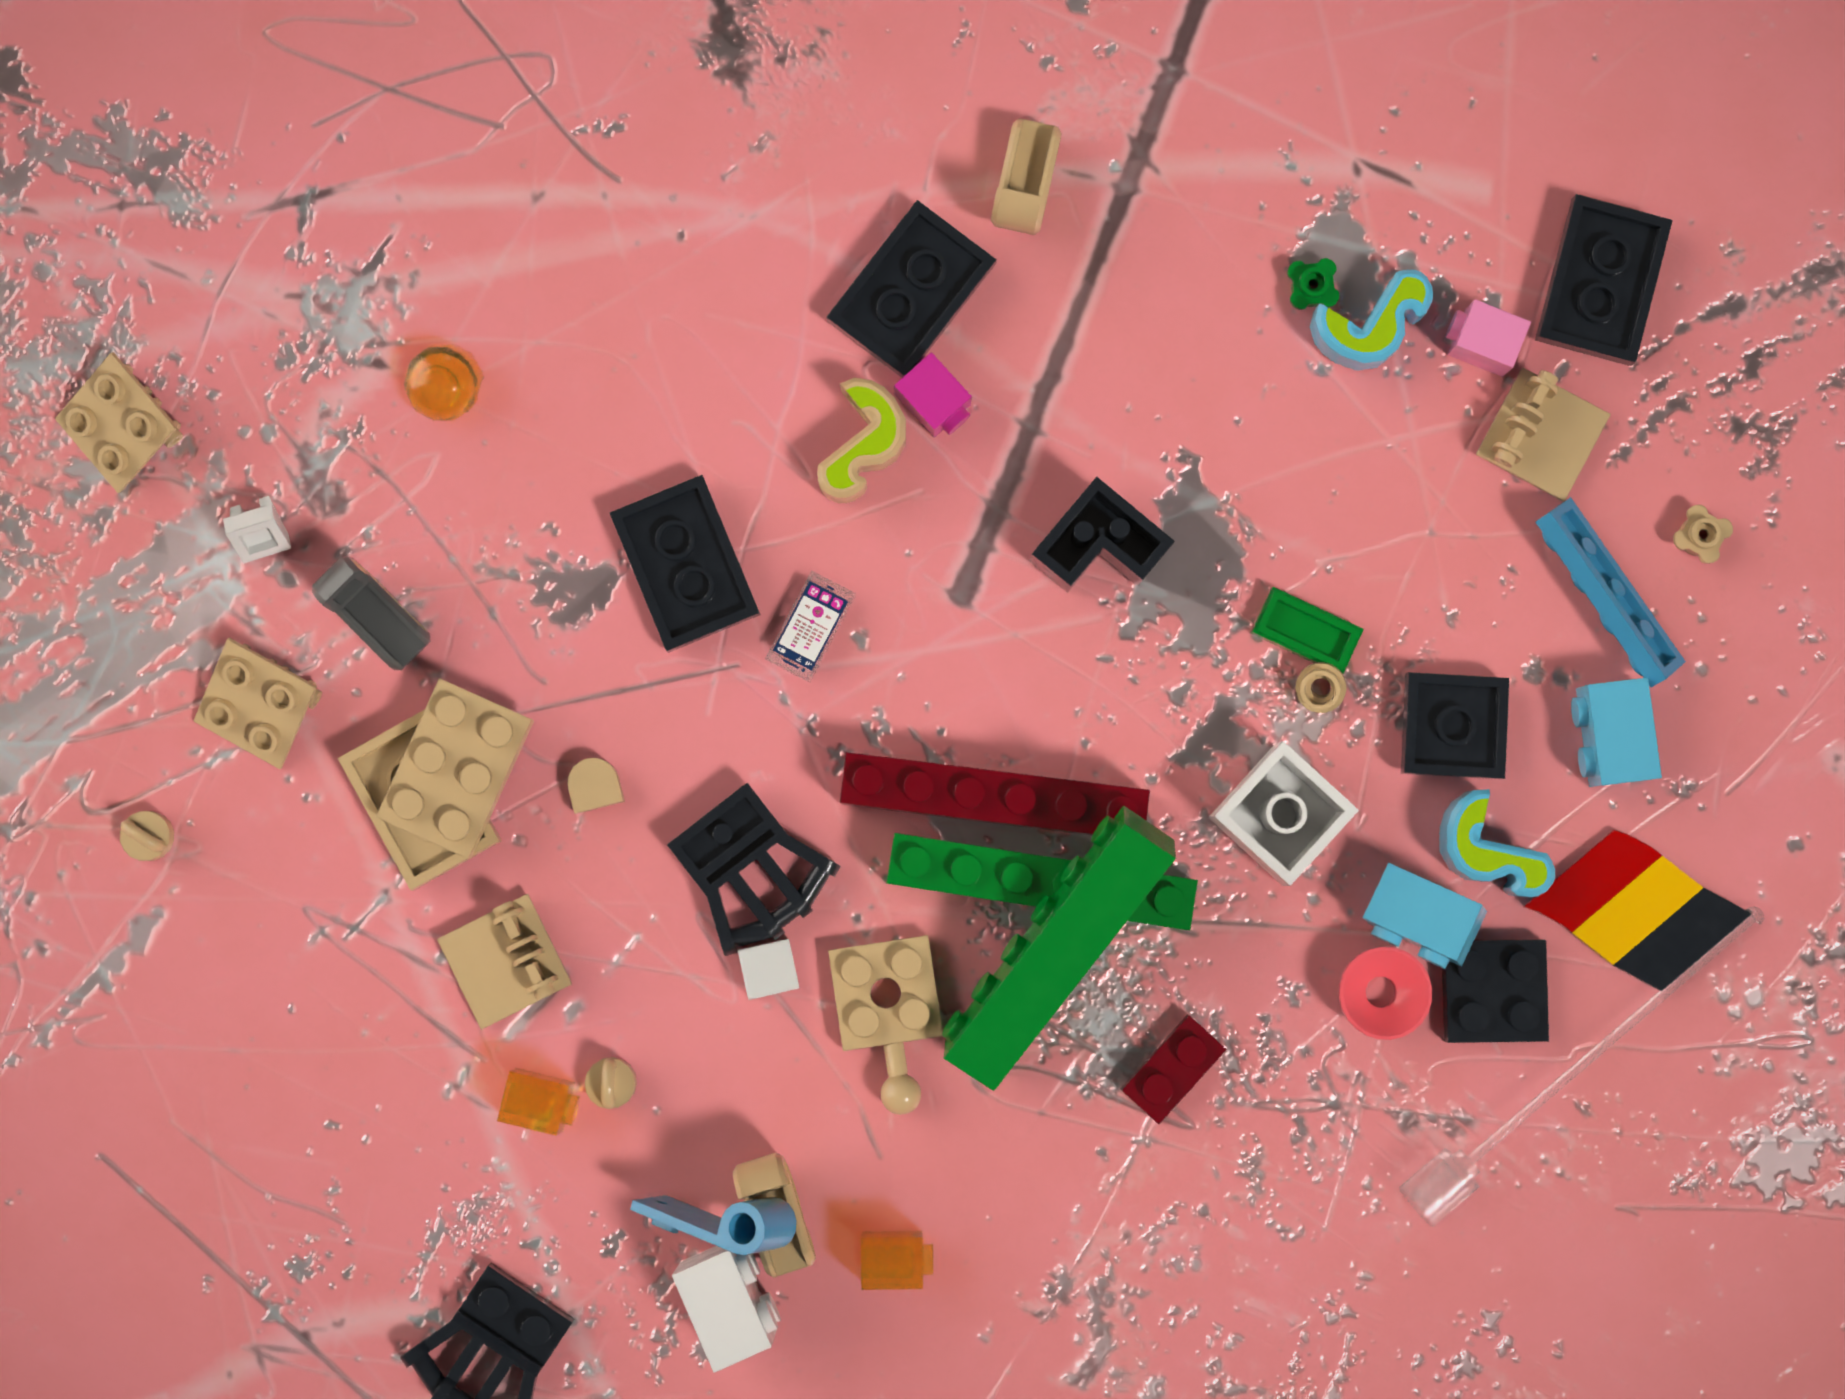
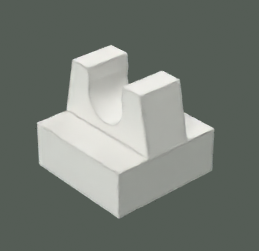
(256, 531)

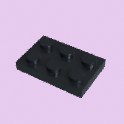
(1603, 280)
(911, 289)
(684, 563)

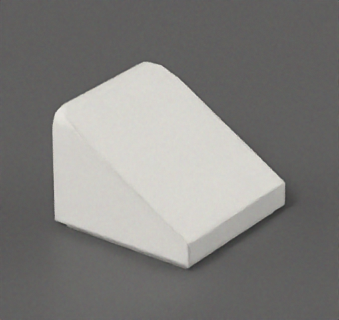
(768, 969)

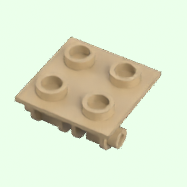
(118, 422)
(1543, 433)
(256, 703)
(504, 961)

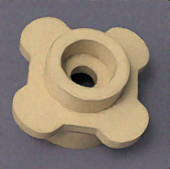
(1688, 535)

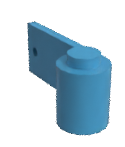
(743, 1229)

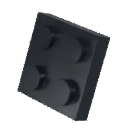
(1455, 725)
(1497, 993)

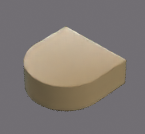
(594, 785)

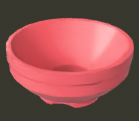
(1411, 993)

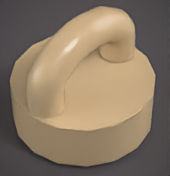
(146, 835)
(610, 1083)

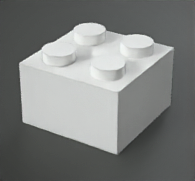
(1283, 814)
(726, 1305)

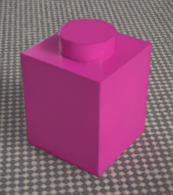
(934, 396)

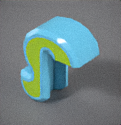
(1368, 347)
(1474, 859)

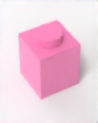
(1487, 337)

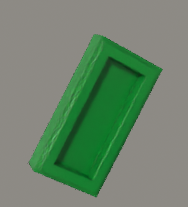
(1306, 630)

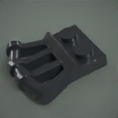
(728, 842)
(507, 1320)

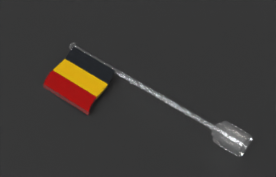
(1639, 919)

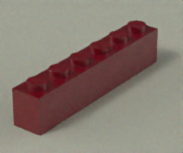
(984, 794)

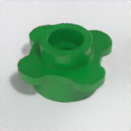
(1305, 296)

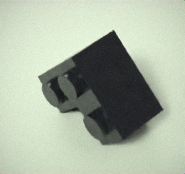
(1101, 526)

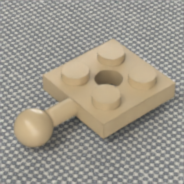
(911, 1019)

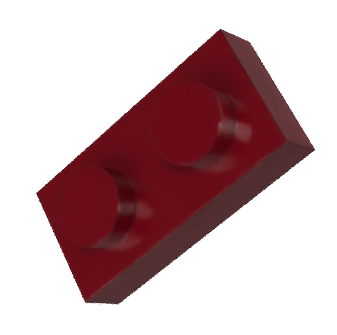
(1173, 1069)

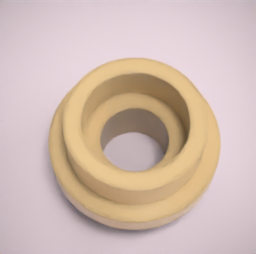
(1316, 702)

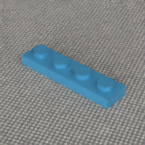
(1610, 592)

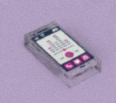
(810, 626)

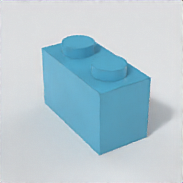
(1616, 732)
(1424, 916)

